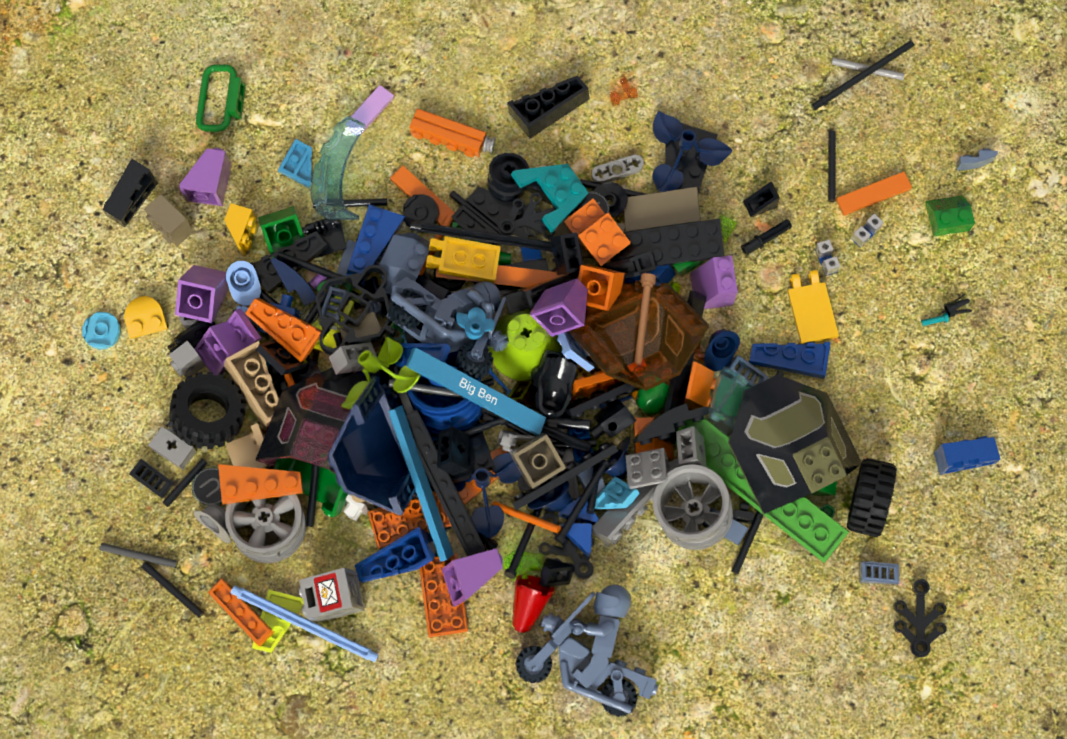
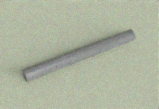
(860, 67)

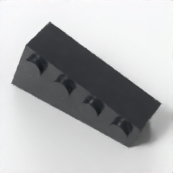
(548, 105)

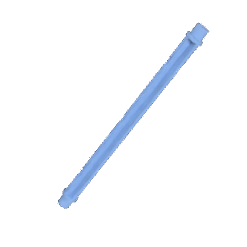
(304, 623)

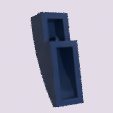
(293, 281)

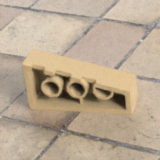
(251, 375)

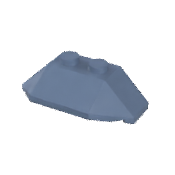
(404, 258)

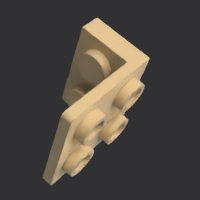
(245, 449)

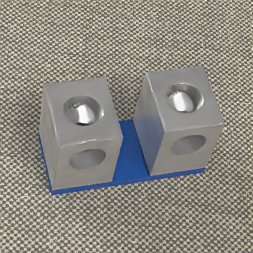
(864, 233)
(824, 251)

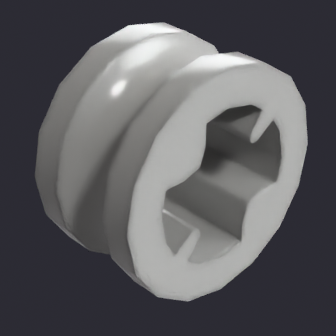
(489, 144)

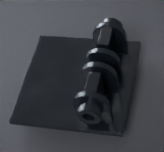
(330, 231)

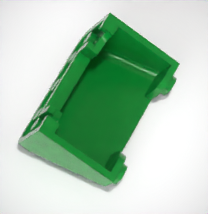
(328, 491)

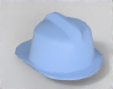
(243, 282)

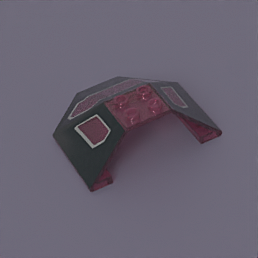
(308, 419)

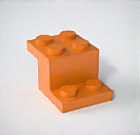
(597, 232)

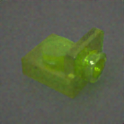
(728, 227)

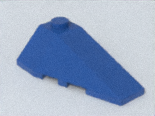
(399, 557)

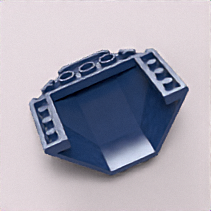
(369, 454)

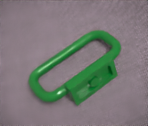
(234, 99)

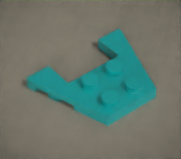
(559, 185)

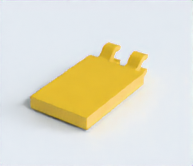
(464, 258)
(812, 309)

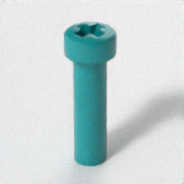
(944, 317)

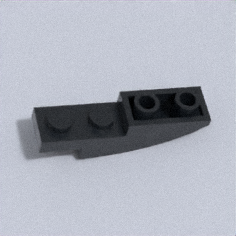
(663, 424)

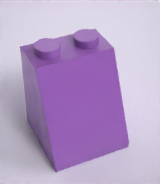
(208, 178)
(716, 282)
(201, 293)
(561, 307)
(470, 574)

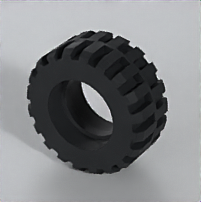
(211, 388)
(871, 497)

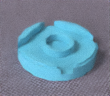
(101, 330)

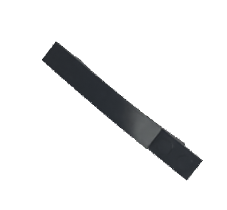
(528, 297)

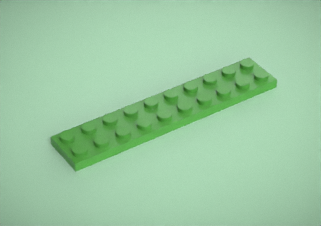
(798, 519)

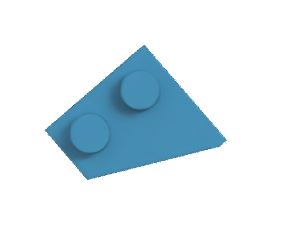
(298, 163)

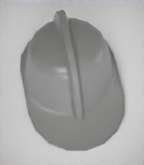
(214, 519)

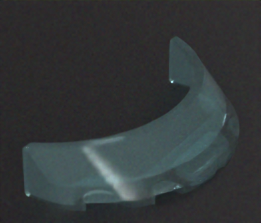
(329, 171)

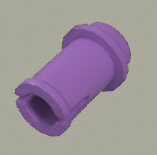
(317, 280)

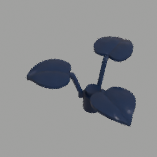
(669, 128)
(491, 519)

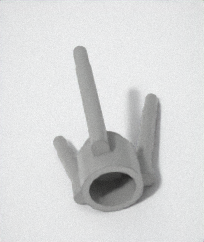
(509, 439)

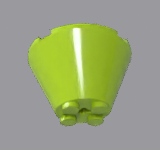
(525, 345)

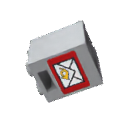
(331, 595)

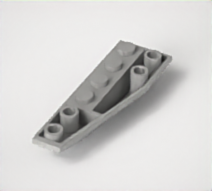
(615, 521)

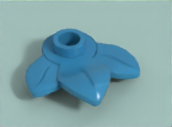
(475, 323)

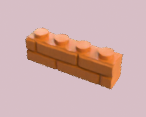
(448, 133)

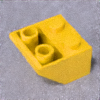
(242, 226)

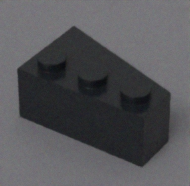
(129, 193)

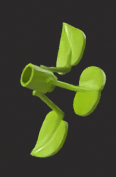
(389, 354)

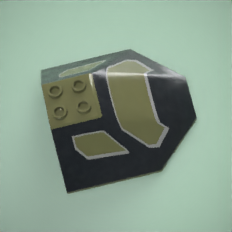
(789, 442)

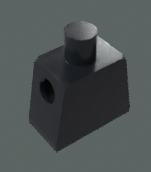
(612, 419)

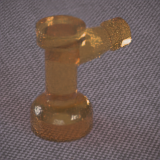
(628, 93)

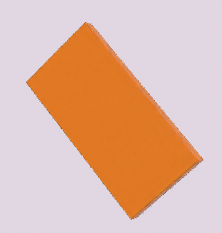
(390, 526)
(440, 614)

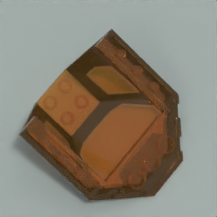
(670, 335)

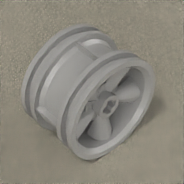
(680, 481)
(255, 548)

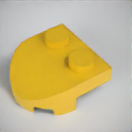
(144, 316)

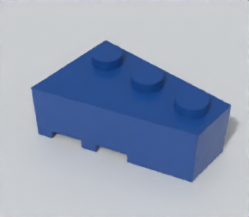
(966, 455)

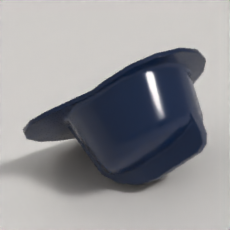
(721, 349)
(618, 460)
(554, 499)

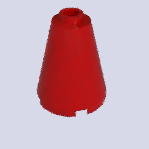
(528, 602)

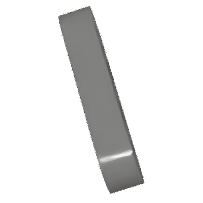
(620, 162)

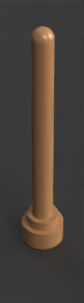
(647, 281)

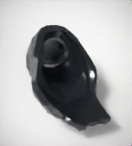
(555, 386)

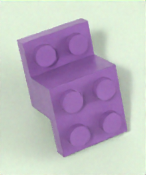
(225, 340)

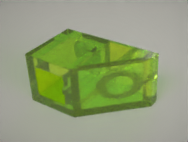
(528, 562)

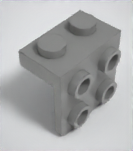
(647, 468)

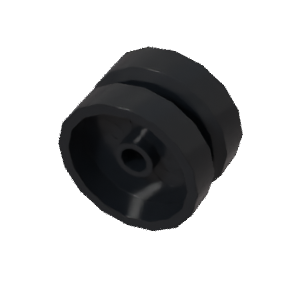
(499, 178)

